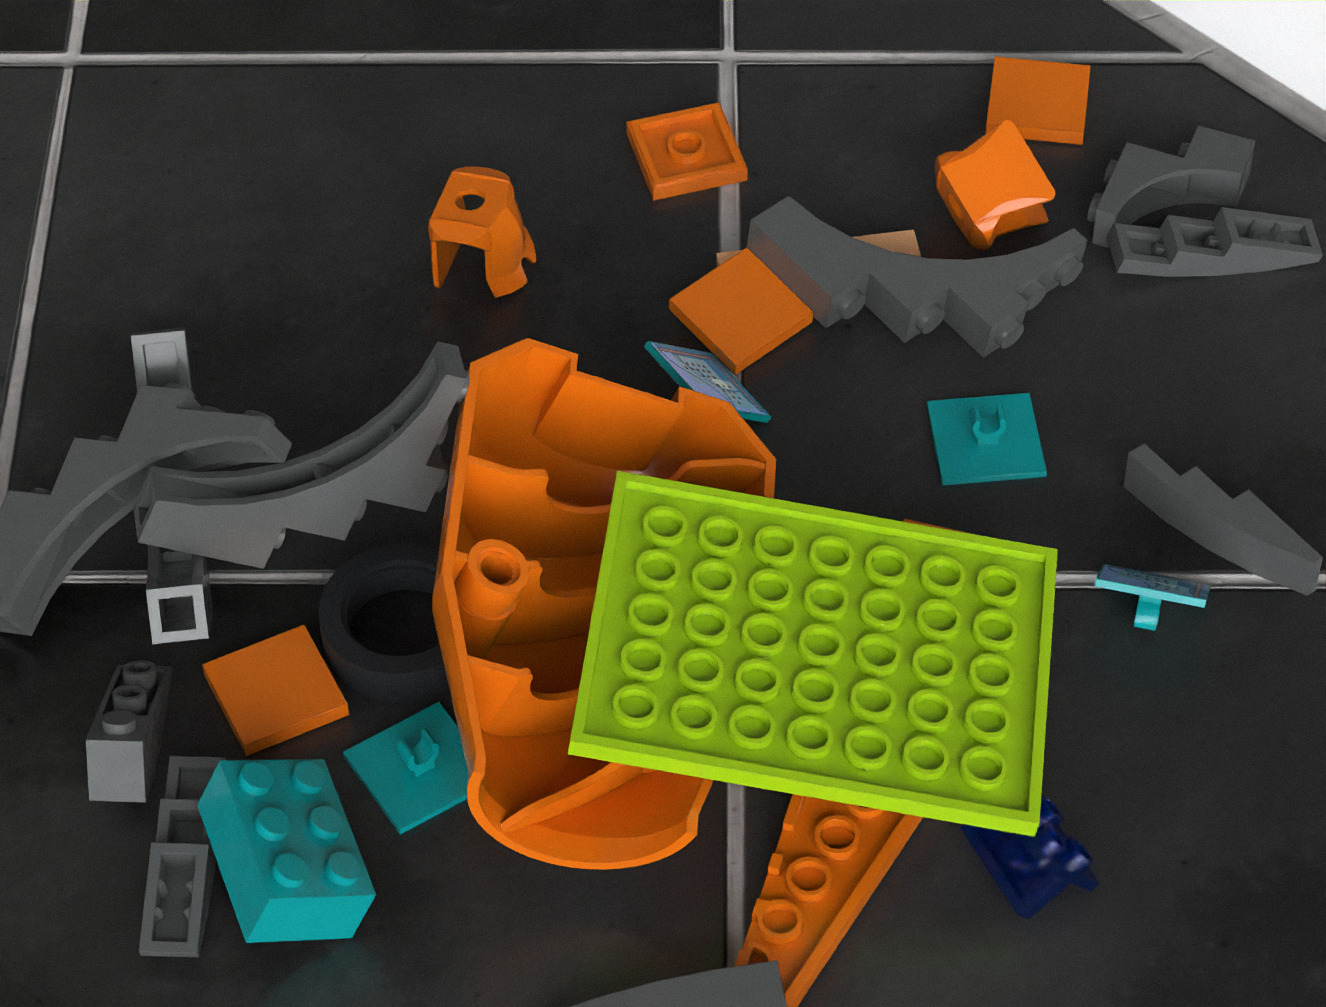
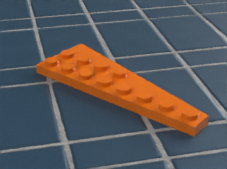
(818, 885)

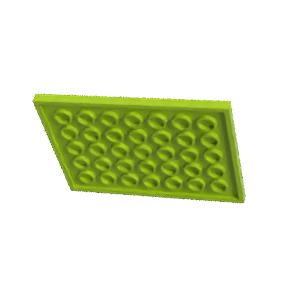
(819, 654)

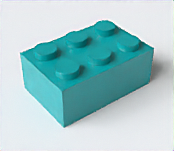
(285, 850)

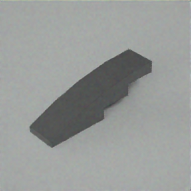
(1228, 245)
(1234, 528)
(179, 865)
(724, 987)

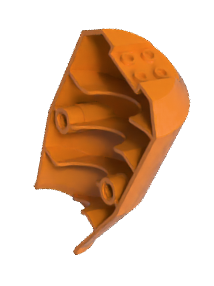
(520, 589)

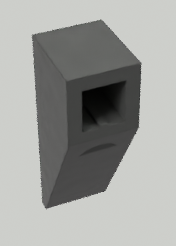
(128, 733)

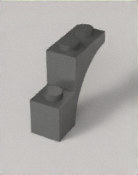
(1146, 180)

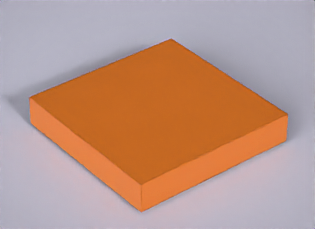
(1040, 98)
(686, 151)
(740, 311)
(275, 690)

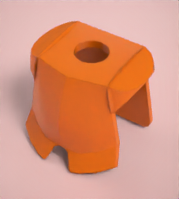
(993, 186)
(492, 227)

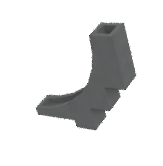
(908, 292)
(101, 482)
(321, 493)
(176, 580)

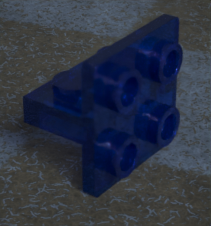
(1032, 867)

